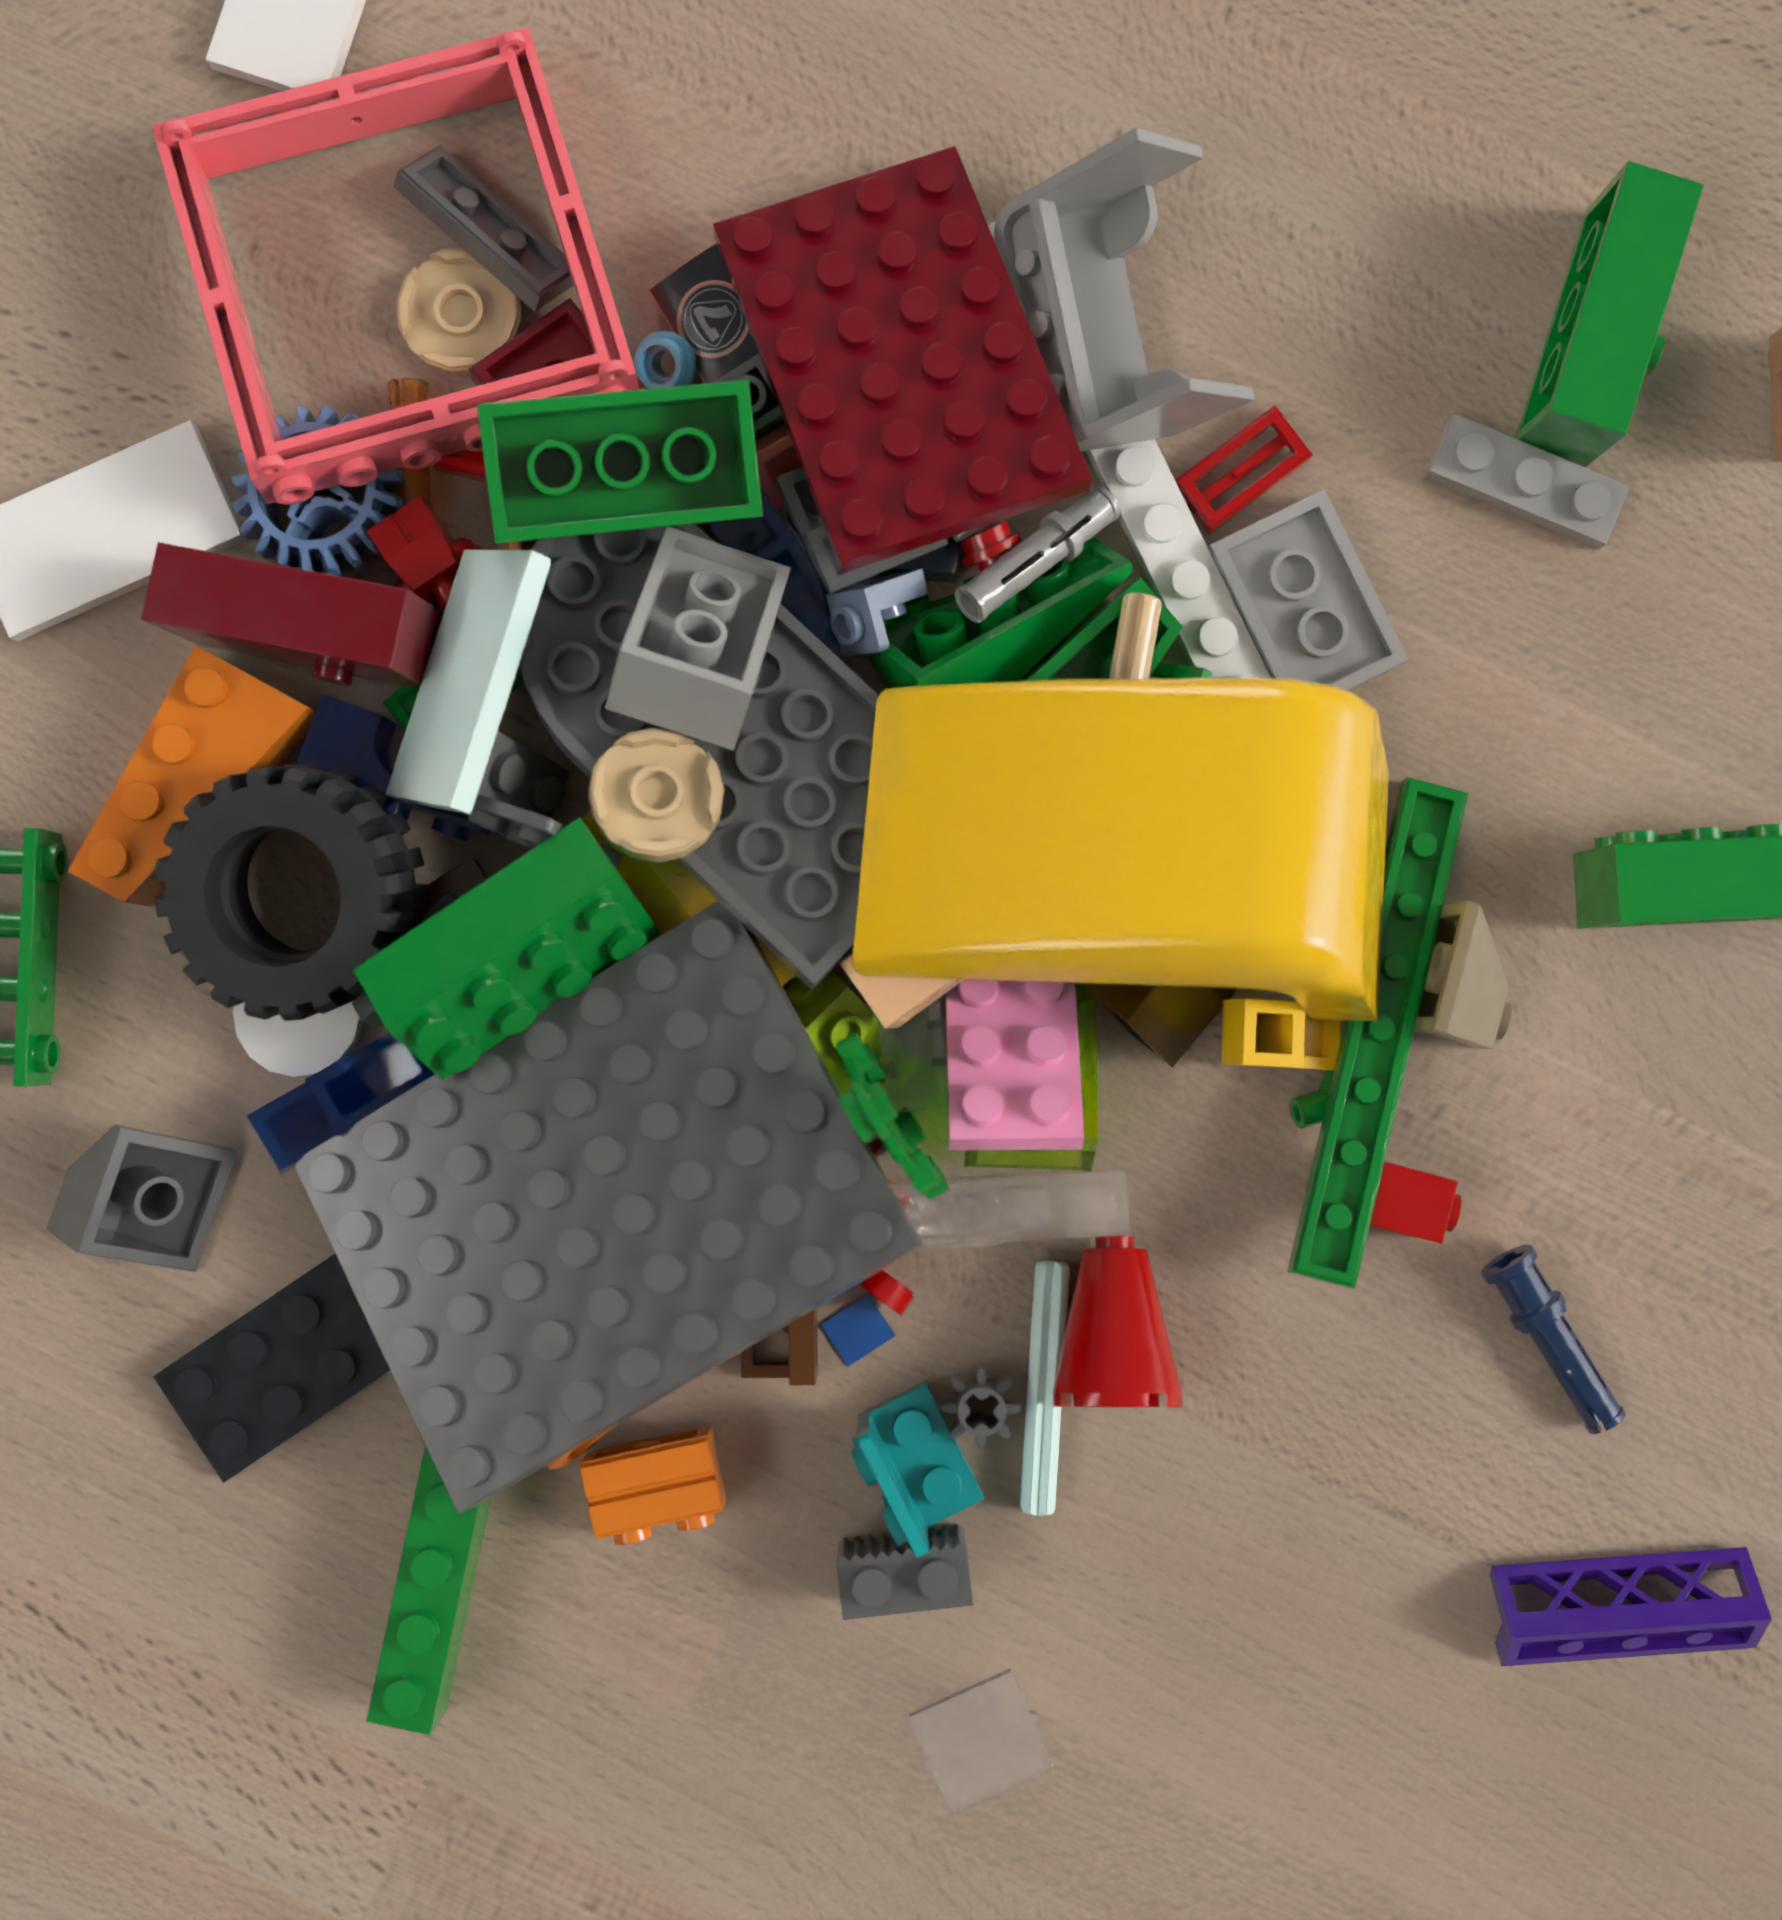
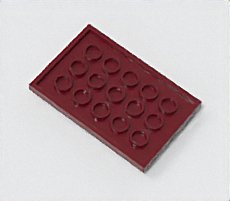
(901, 359)

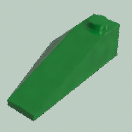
(943, 646)

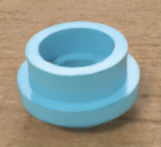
(648, 360)

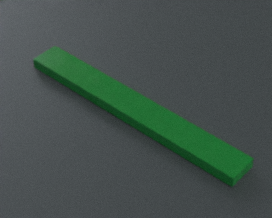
(1374, 1053)

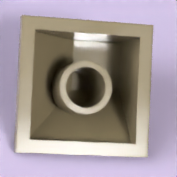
(1464, 982)

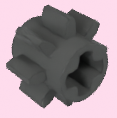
(980, 1424)

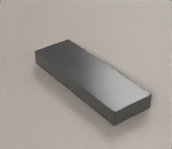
(485, 227)

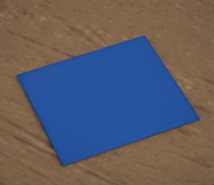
(857, 1330)

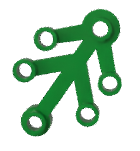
(875, 1116)

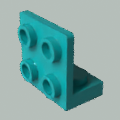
(917, 1464)

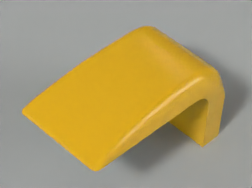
(1129, 836)

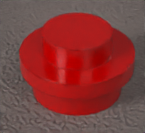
(988, 545)

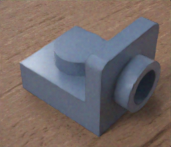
(862, 608)

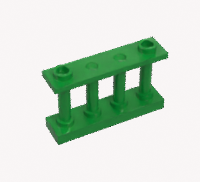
(43, 867)

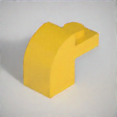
(1277, 1036)

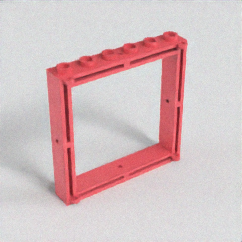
(427, 430)

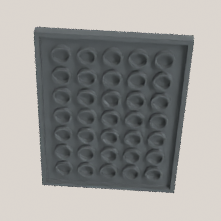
(603, 1206)

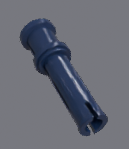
(1540, 1313)

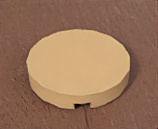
(456, 312)
(656, 795)

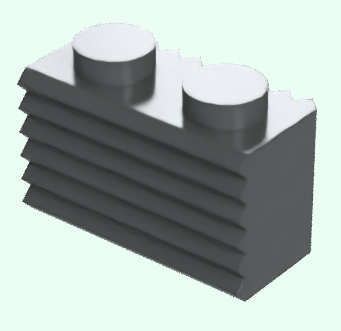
(889, 1579)

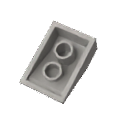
(697, 638)

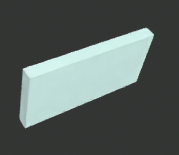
(468, 678)

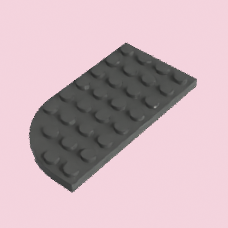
(792, 785)

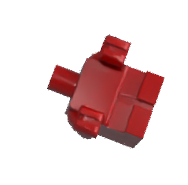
(420, 550)

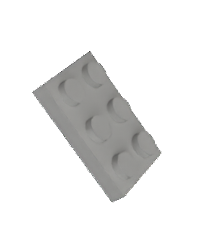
(1308, 597)

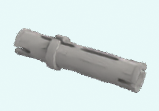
(1088, 517)

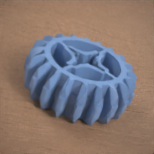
(314, 515)

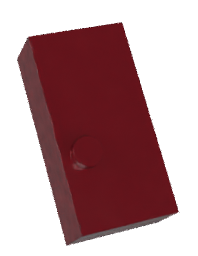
(292, 616)

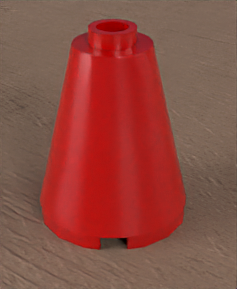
(1116, 1333)

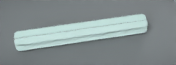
(1041, 1418)

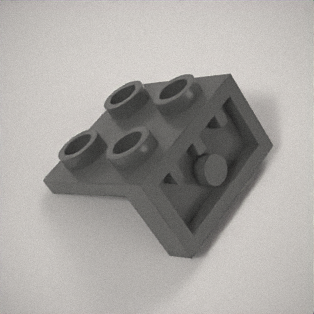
(521, 794)

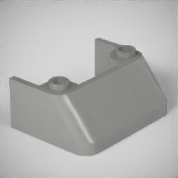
(1070, 275)

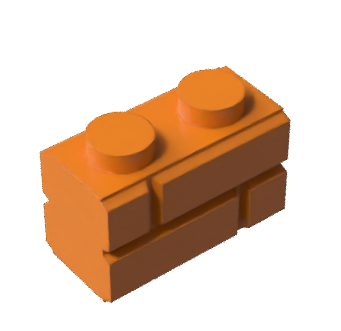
(654, 1485)

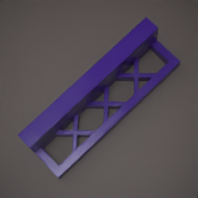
(1630, 1629)

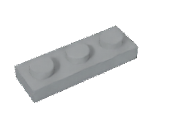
(1527, 481)

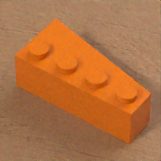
(207, 728)

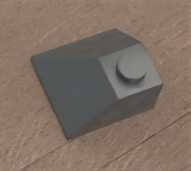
(142, 1198)

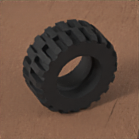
(211, 901)

